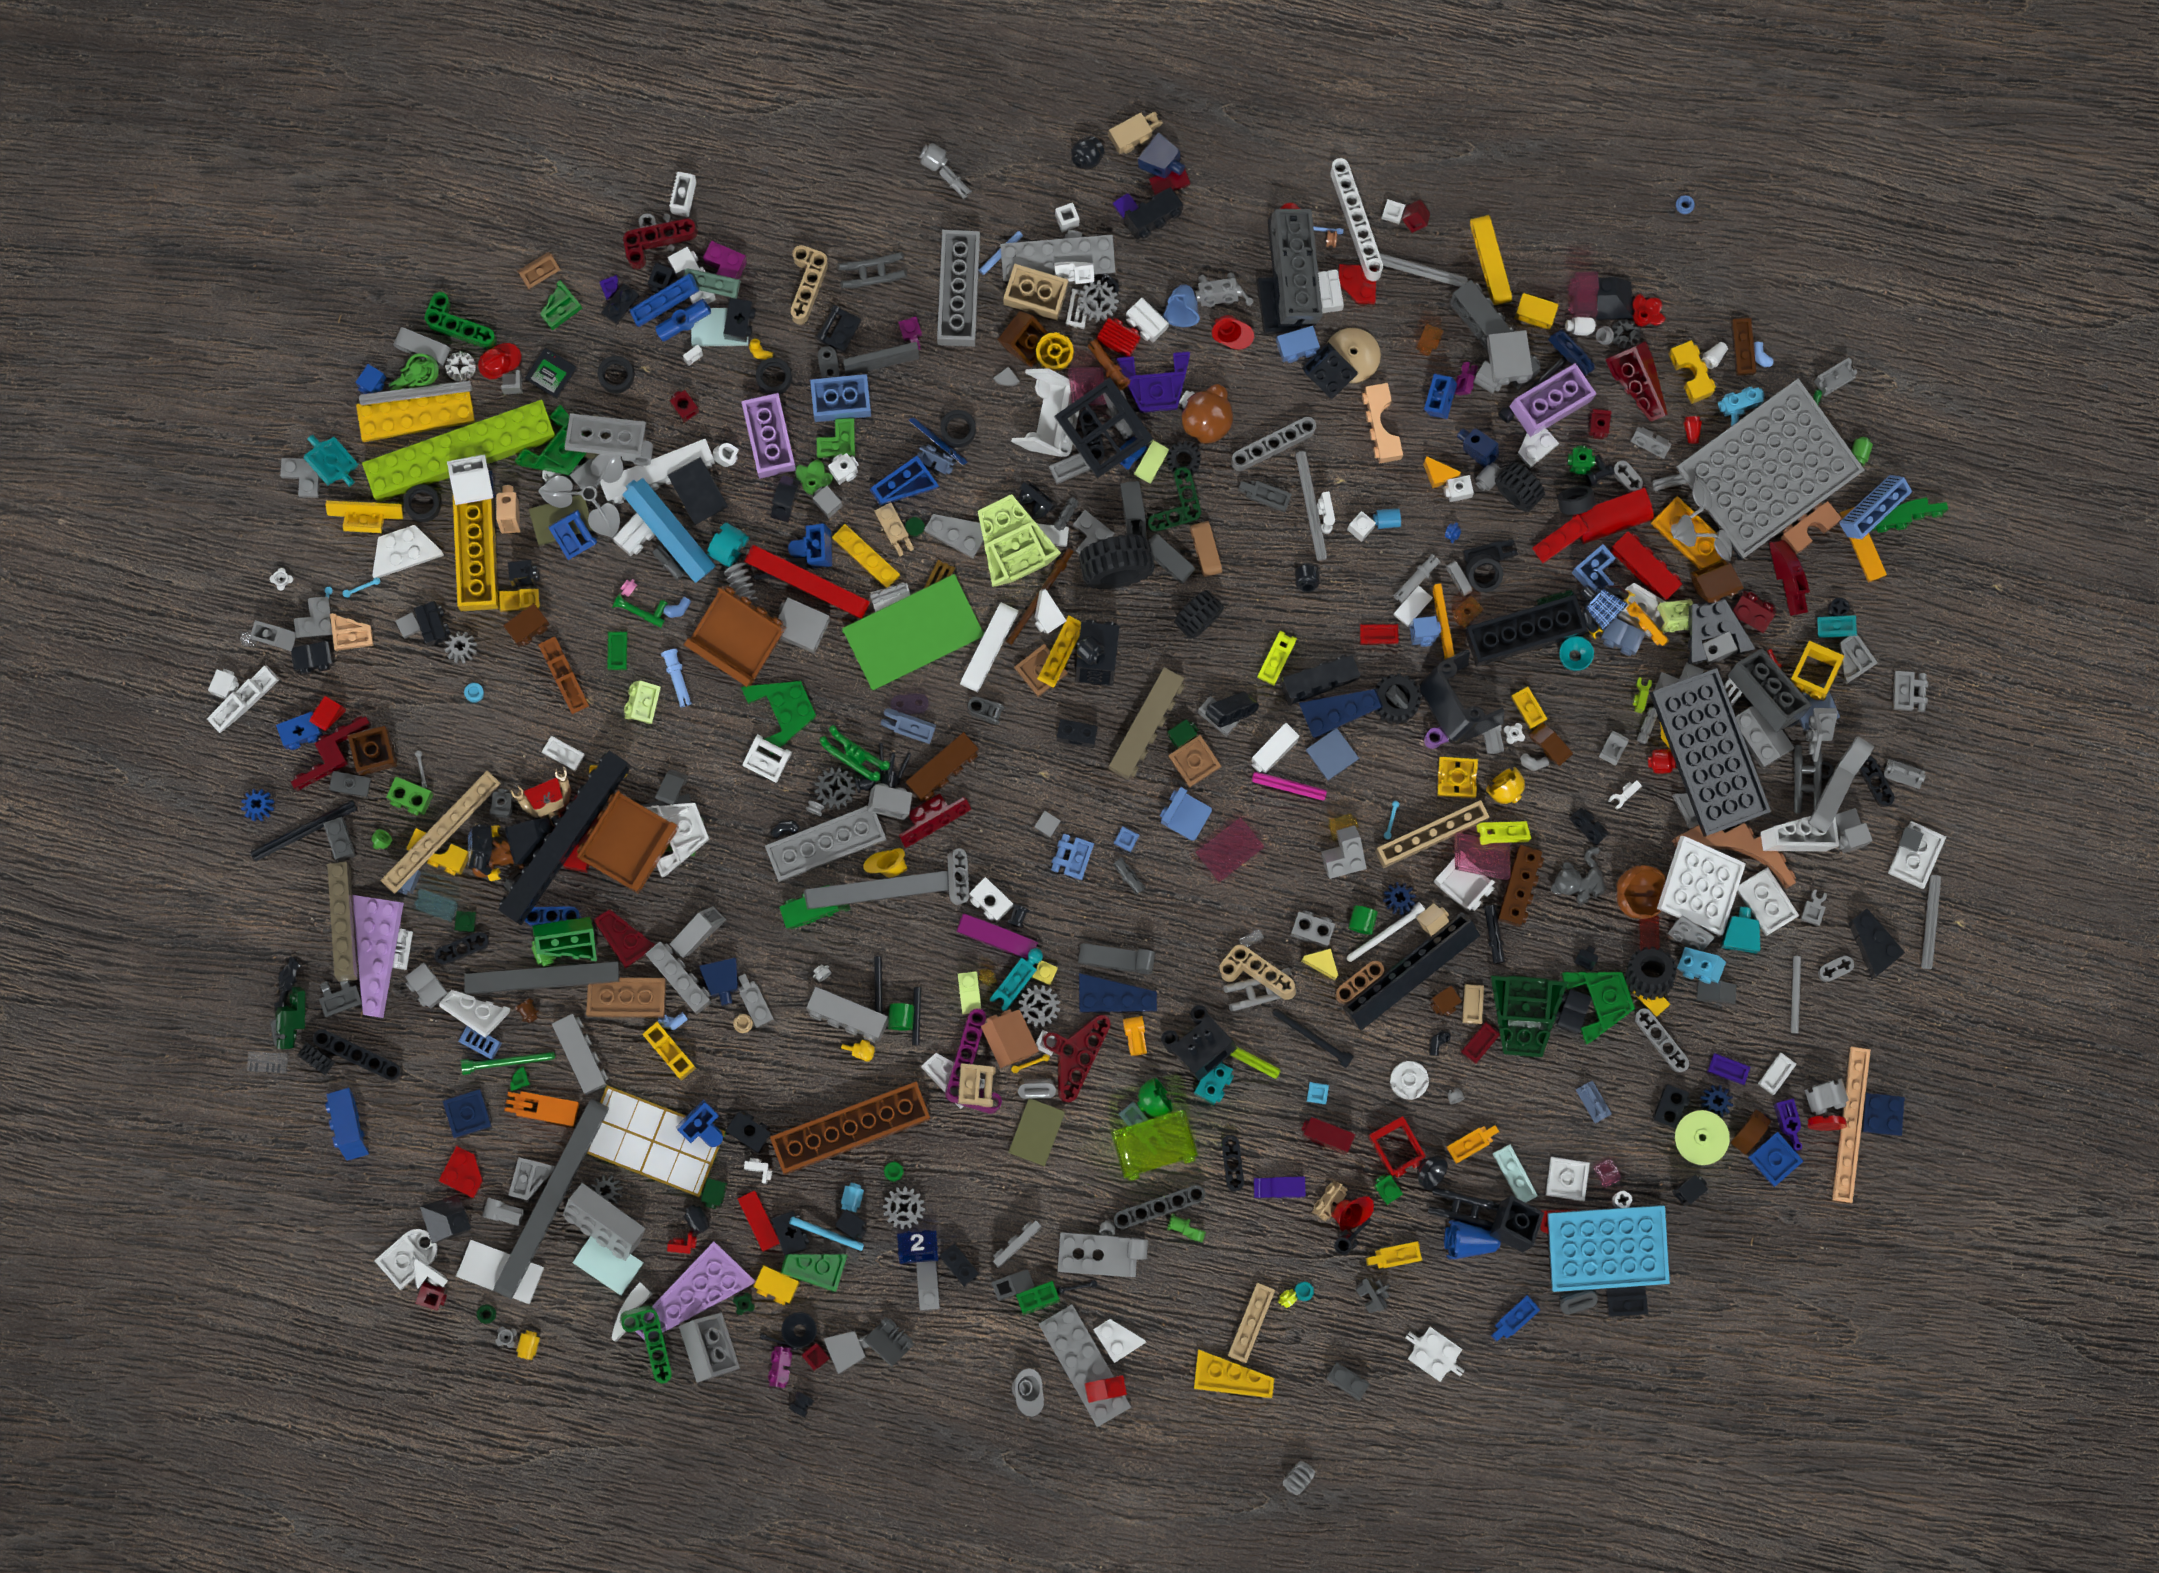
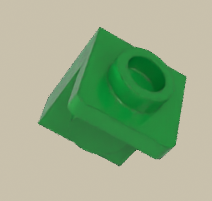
(1387, 1189)

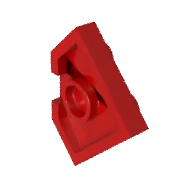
(1356, 284)
(462, 1173)

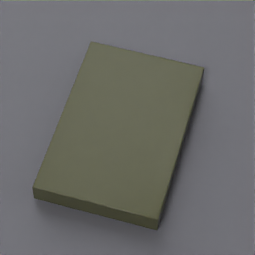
(547, 515)
(1036, 1132)

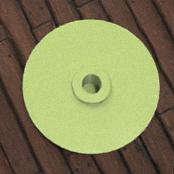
(1702, 1137)

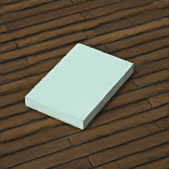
(710, 330)
(606, 1267)

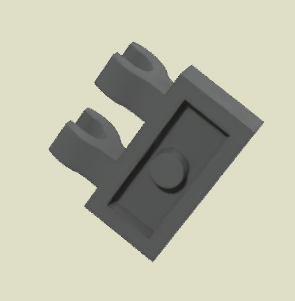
(341, 1000)

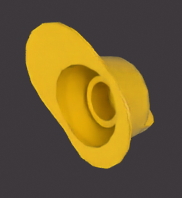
(888, 863)

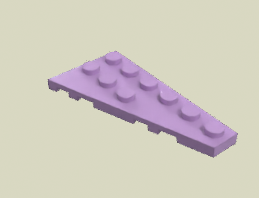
(376, 940)
(701, 1286)

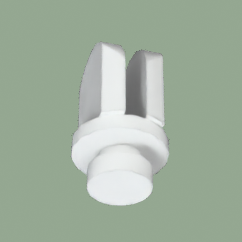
(1580, 325)

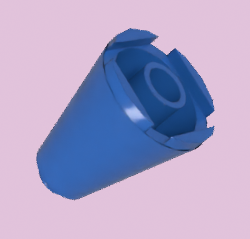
(1467, 1241)

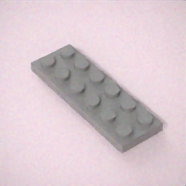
(1044, 253)
(825, 843)
(1081, 1361)

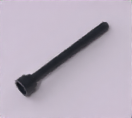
(1507, 414)
(1343, 1057)

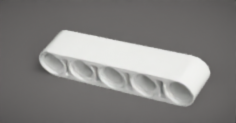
(989, 647)

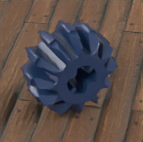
(1393, 900)
(1719, 1095)

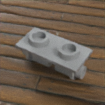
(1644, 439)
(1904, 774)

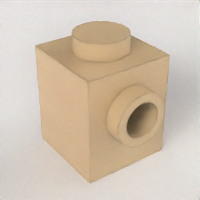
(1433, 919)

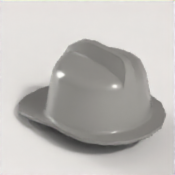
(1028, 1392)

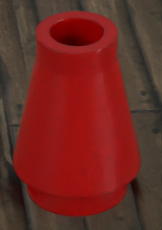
(1693, 427)

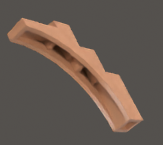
(1741, 840)

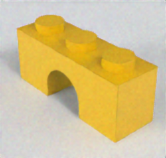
(1688, 357)
(453, 860)
(669, 1051)

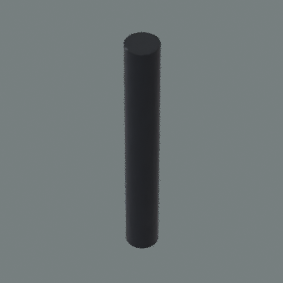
(878, 984)
(917, 1015)

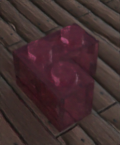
(1583, 293)

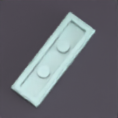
(1515, 1174)

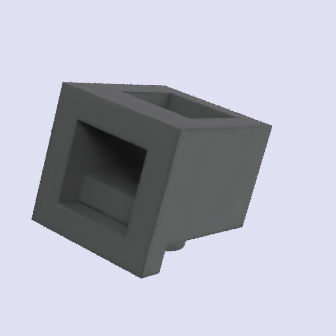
(504, 810)

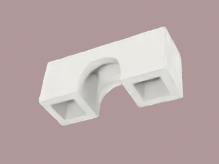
(687, 259)

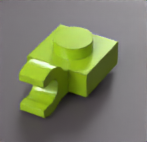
(1641, 699)

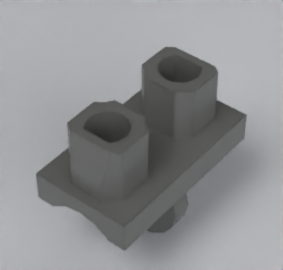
(1377, 1302)

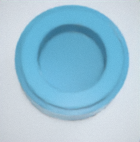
(474, 692)

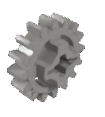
(1089, 301)
(1037, 998)
(897, 1200)

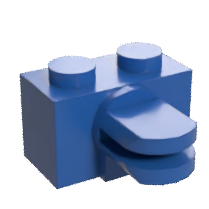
(814, 546)
(700, 1124)

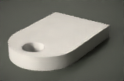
(397, 1259)

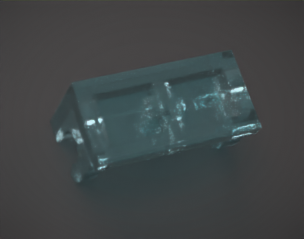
(436, 905)

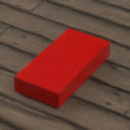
(1379, 634)

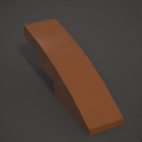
(563, 674)

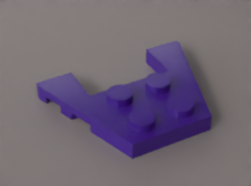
(1159, 390)

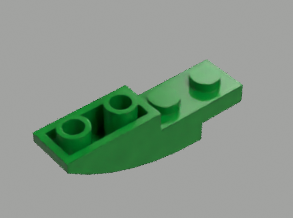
(1903, 514)

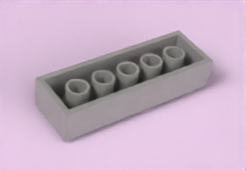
(958, 288)

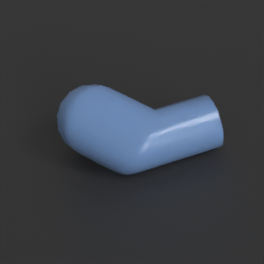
(677, 610)

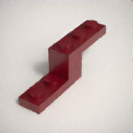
(330, 753)

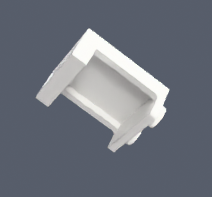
(1464, 887)

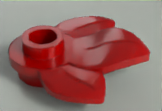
(1649, 309)

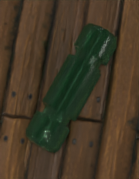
(1554, 597)

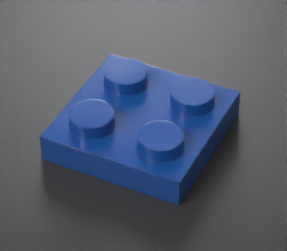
(1775, 1159)

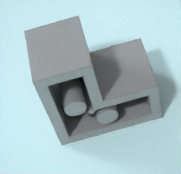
(1851, 832)
(1346, 857)

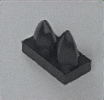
(620, 304)
(1043, 503)

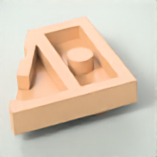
(350, 634)

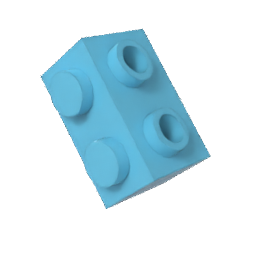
(1701, 965)

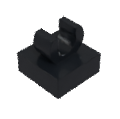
(1587, 958)

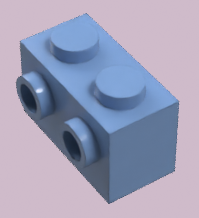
(1424, 631)

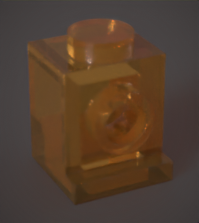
(1429, 339)
(1464, 619)

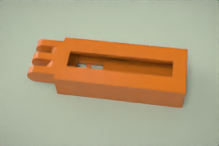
(548, 1110)

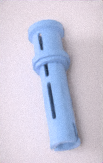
(674, 669)

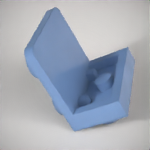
(1185, 814)

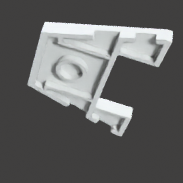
(689, 836)

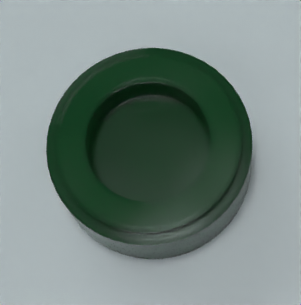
(915, 527)

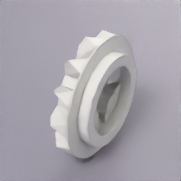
(466, 372)

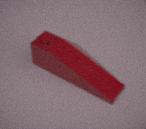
(1638, 375)

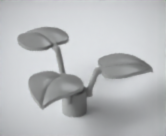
(604, 519)
(1685, 531)

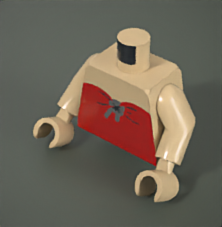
(546, 799)

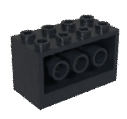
(1104, 671)

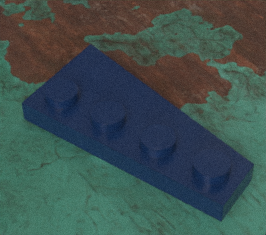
(1333, 712)
(1111, 996)

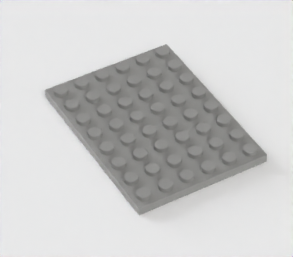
(1771, 468)

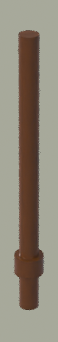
(1060, 565)

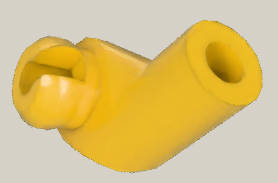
(757, 350)

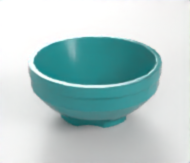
(1578, 644)

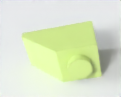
(969, 992)

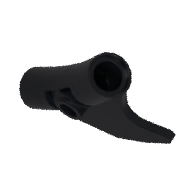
(1346, 1241)

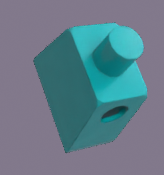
(1742, 933)

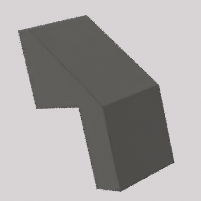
(671, 786)

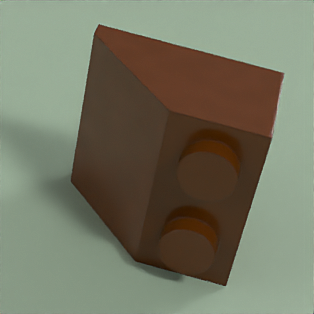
(1022, 337)

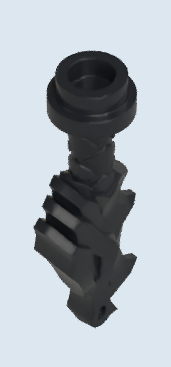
(286, 979)

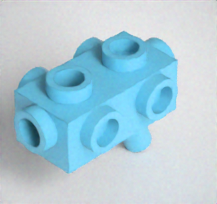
(1737, 404)

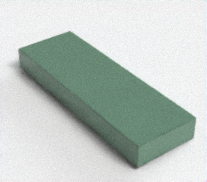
(715, 283)

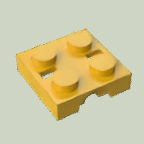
(1460, 776)

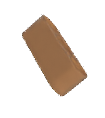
(1205, 549)
(1368, 979)

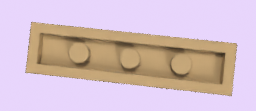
(1251, 1323)

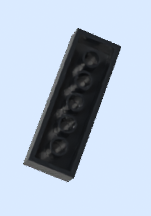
(1525, 630)

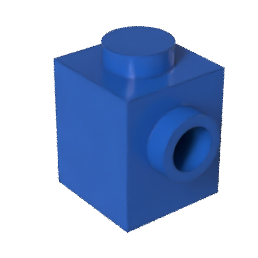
(370, 380)

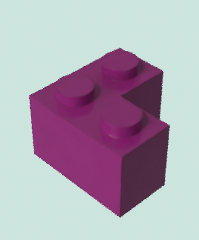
(725, 260)

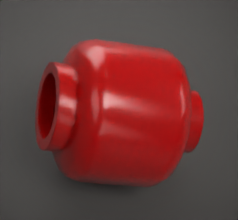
(1661, 761)

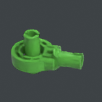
(415, 370)

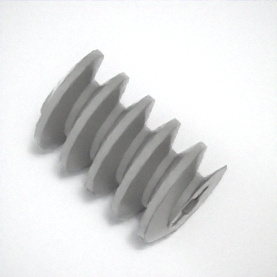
(739, 581)

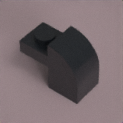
(784, 498)

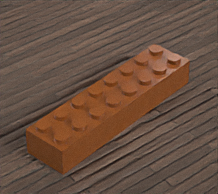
(850, 1128)

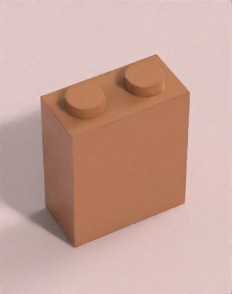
(1009, 1038)

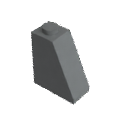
(1133, 508)

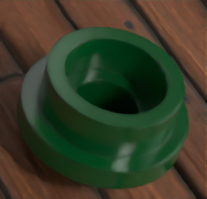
(480, 1311)

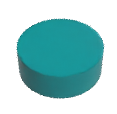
(1304, 1291)

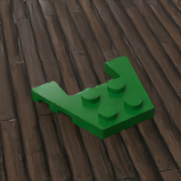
(554, 456)
(789, 706)
(1609, 999)

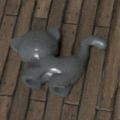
(1570, 880)

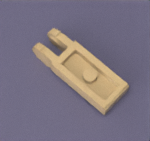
(893, 527)

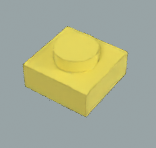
(1045, 972)

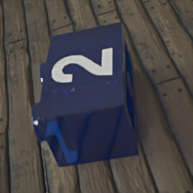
(917, 1247)

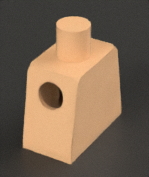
(508, 510)

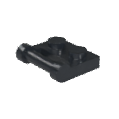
(843, 332)

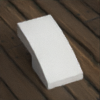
(1075, 271)

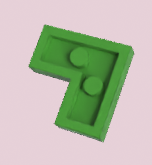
(840, 444)

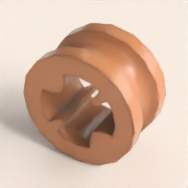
(1331, 239)

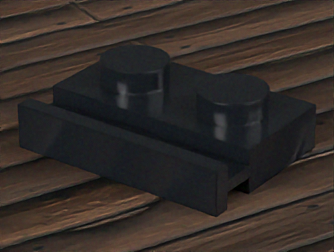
(1627, 1301)

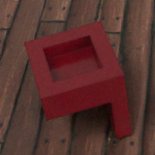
(1416, 216)
(815, 1357)

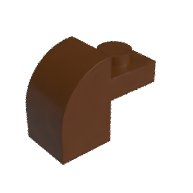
(1751, 1132)

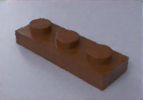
(1743, 346)

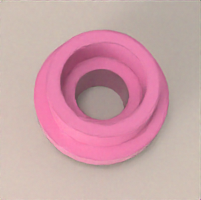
(628, 587)

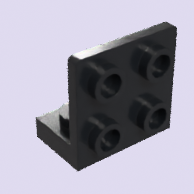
(1329, 371)

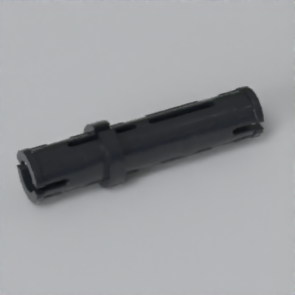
(1494, 934)

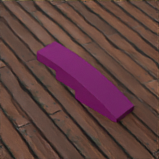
(995, 936)

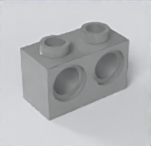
(1311, 934)

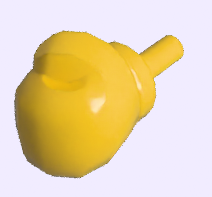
(861, 1050)

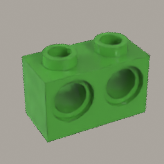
(411, 792)

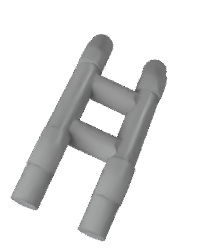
(1252, 999)

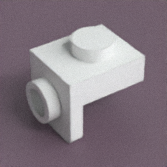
(756, 1165)

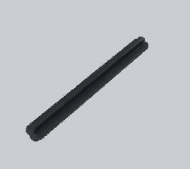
(302, 831)

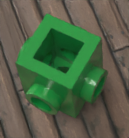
(1576, 464)

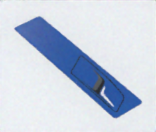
(938, 441)

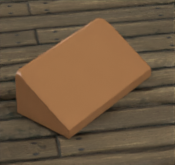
(538, 270)

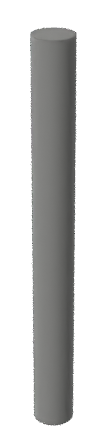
(1795, 994)

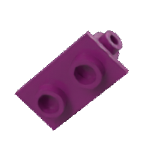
(779, 1358)

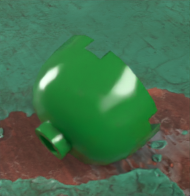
(1154, 1099)

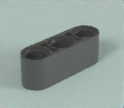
(1170, 559)

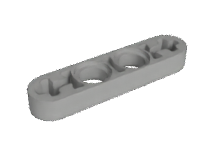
(1659, 1042)

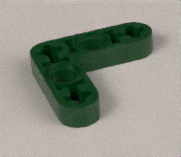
(1181, 510)

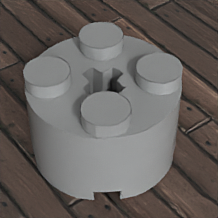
(1827, 1096)

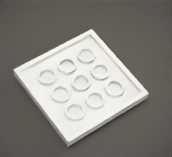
(1701, 885)

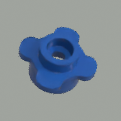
(1453, 532)

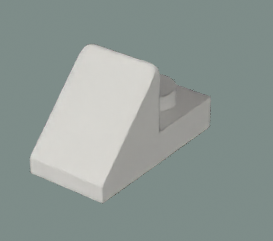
(422, 1270)

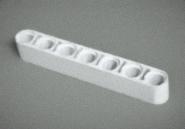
(1360, 227)

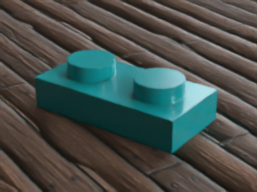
(1837, 626)

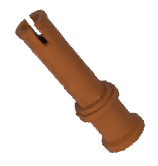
(1112, 371)

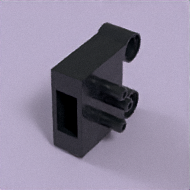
(1202, 1047)

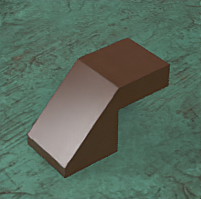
(1552, 745)

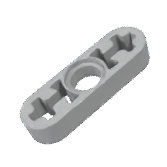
(963, 870)

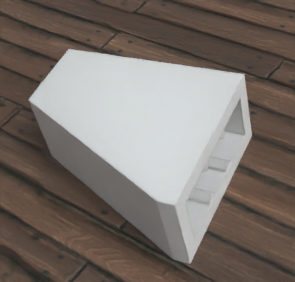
(1275, 749)

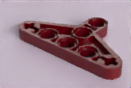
(1072, 1062)

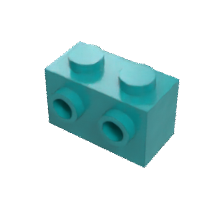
(1212, 1084)

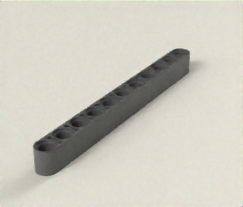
(551, 1199)

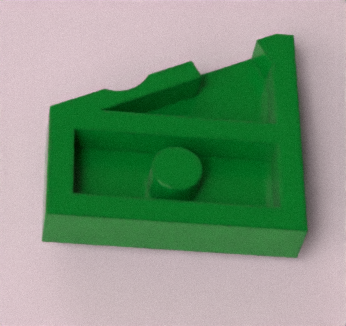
(560, 306)

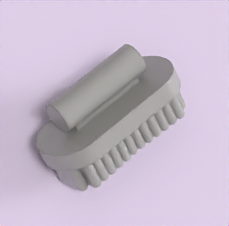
(1036, 1088)

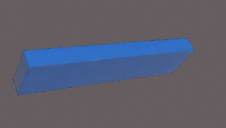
(664, 300)

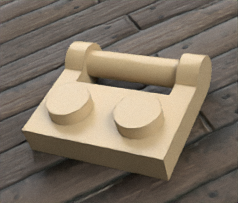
(970, 1082)

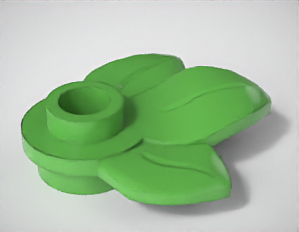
(813, 474)

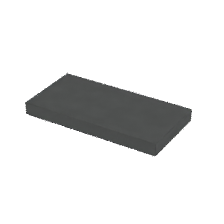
(881, 358)

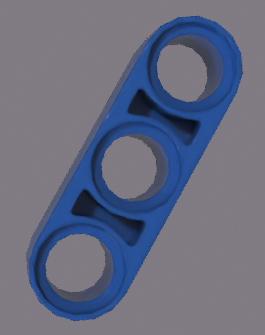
(543, 913)

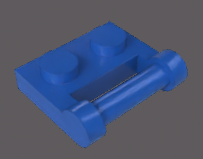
(566, 537)

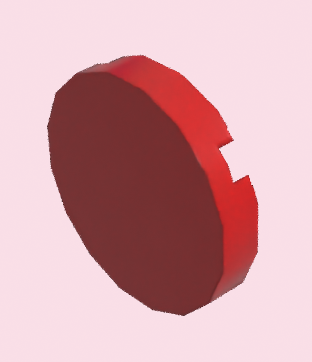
(1827, 1124)

